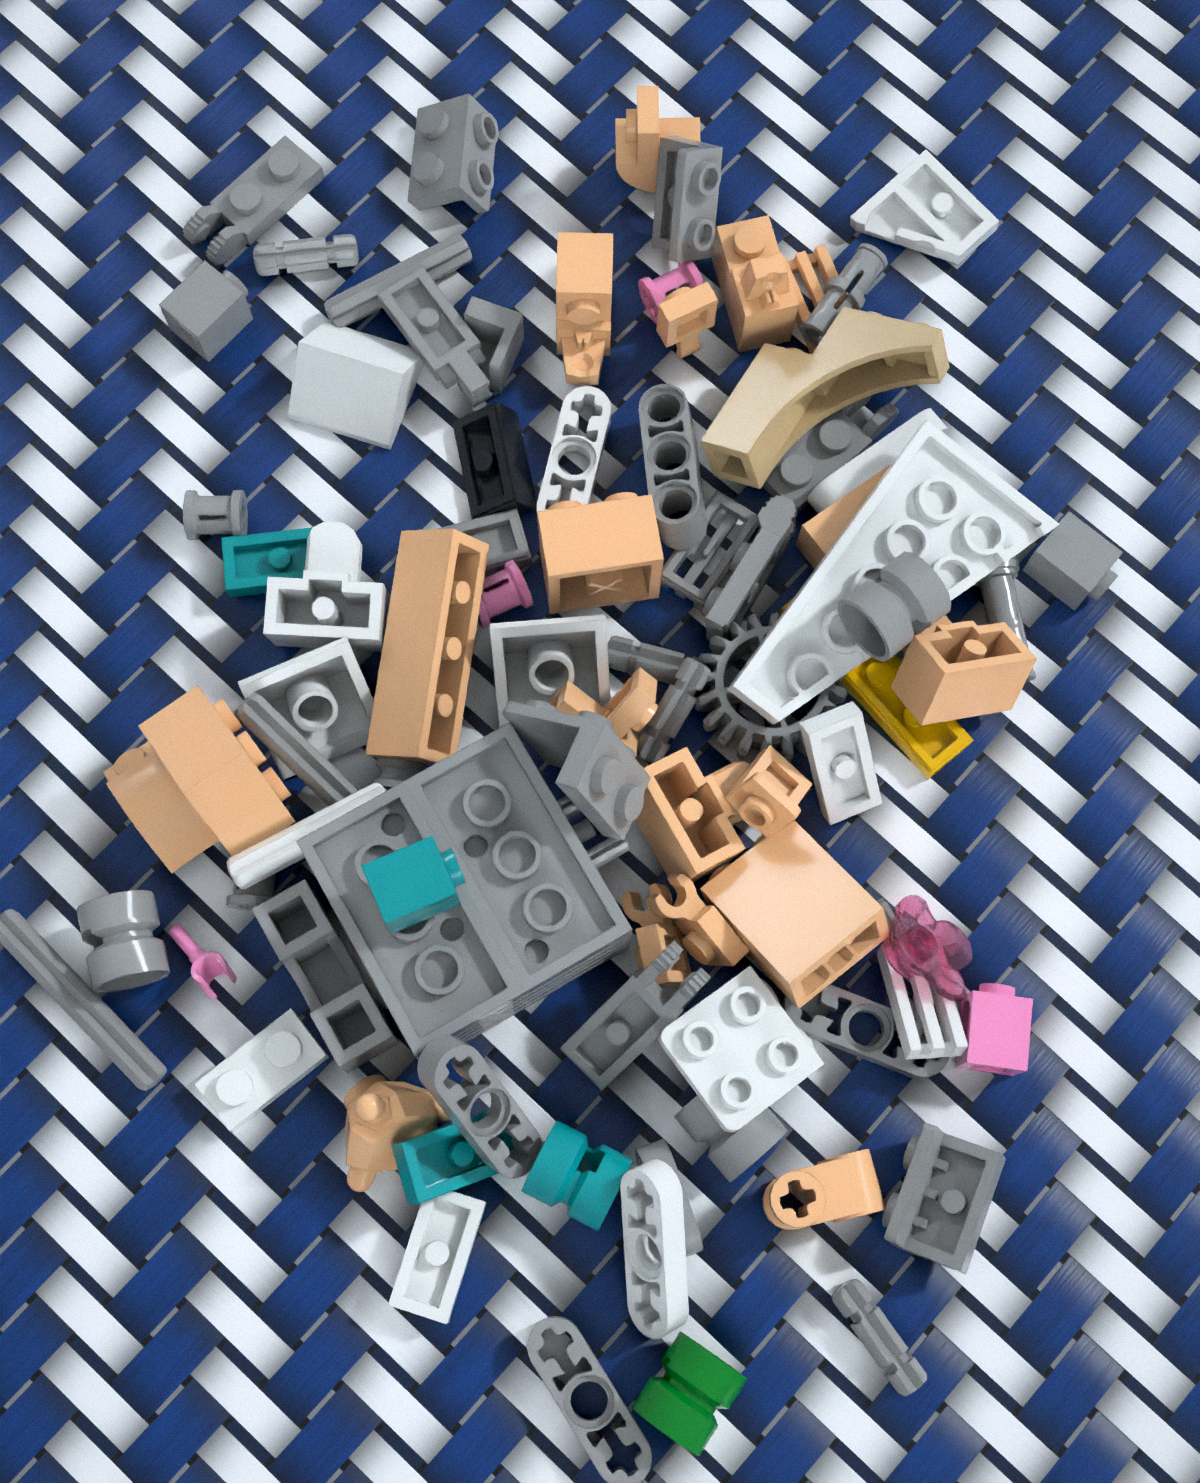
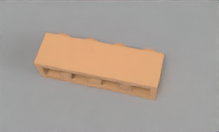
(427, 646)

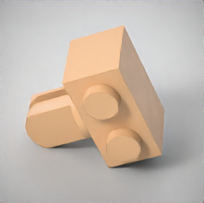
(962, 671)
(689, 817)

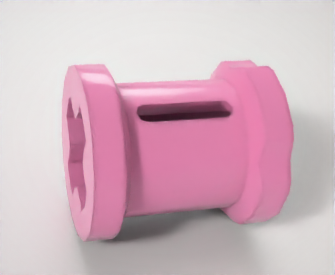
(653, 291)
(503, 592)

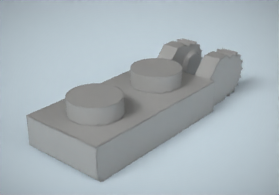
(255, 200)
(825, 450)
(751, 567)
(630, 1020)

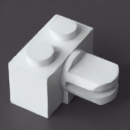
(329, 597)

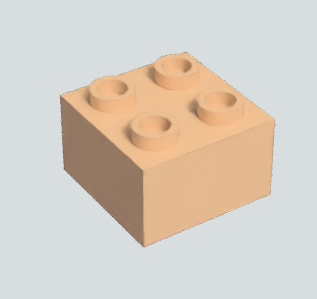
(600, 552)
(219, 770)

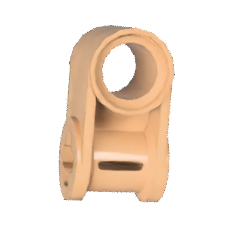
(833, 1191)

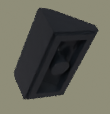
(494, 461)

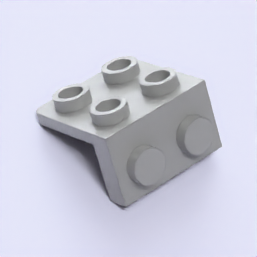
(595, 764)

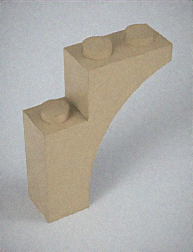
(794, 391)

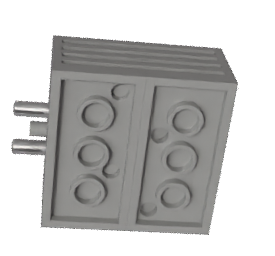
(529, 902)

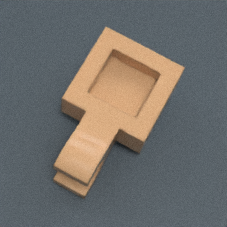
(684, 316)
(705, 930)
(656, 936)

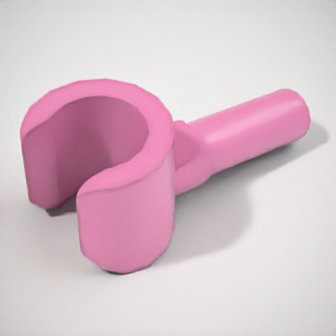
(204, 965)

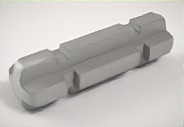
(306, 255)
(655, 660)
(672, 710)
(879, 1337)

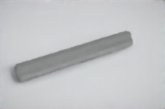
(80, 1001)

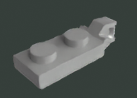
(437, 333)

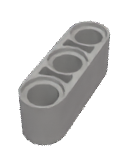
(666, 445)

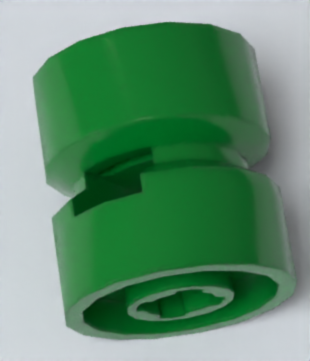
(689, 1393)

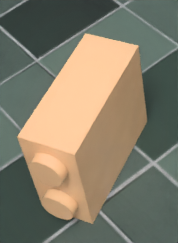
(796, 912)

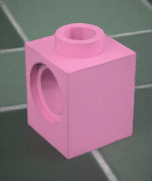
(996, 1030)

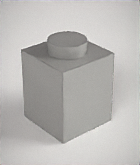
(207, 310)
(1074, 562)

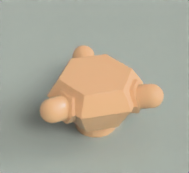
(381, 1115)

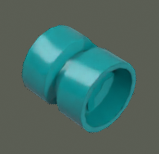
(576, 1175)

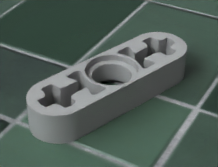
(818, 1026)
(458, 1100)
(628, 1432)

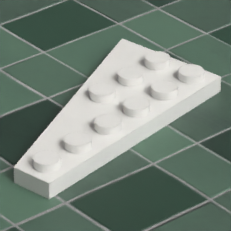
(928, 504)

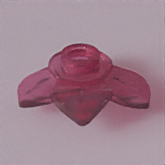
(928, 948)

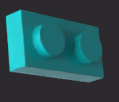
(255, 557)
(440, 1162)

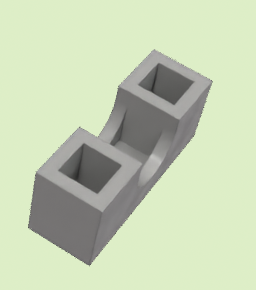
(326, 976)

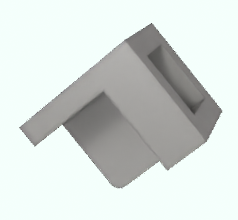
(500, 337)

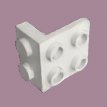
(739, 1050)

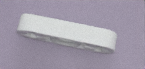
(568, 425)
(869, 462)
(654, 1209)

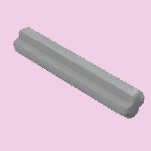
(362, 298)
(293, 749)

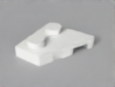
(927, 212)

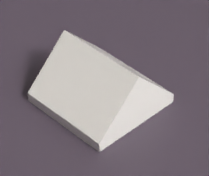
(353, 383)
(540, 656)
(320, 697)

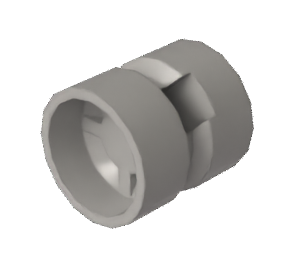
(900, 601)
(123, 940)
(731, 1150)

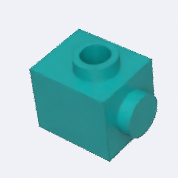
(414, 883)

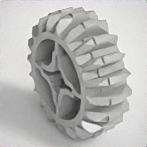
(721, 701)

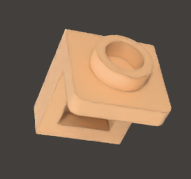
(769, 792)

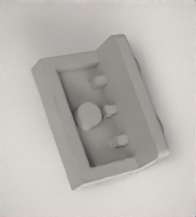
(453, 155)
(686, 198)
(942, 1198)

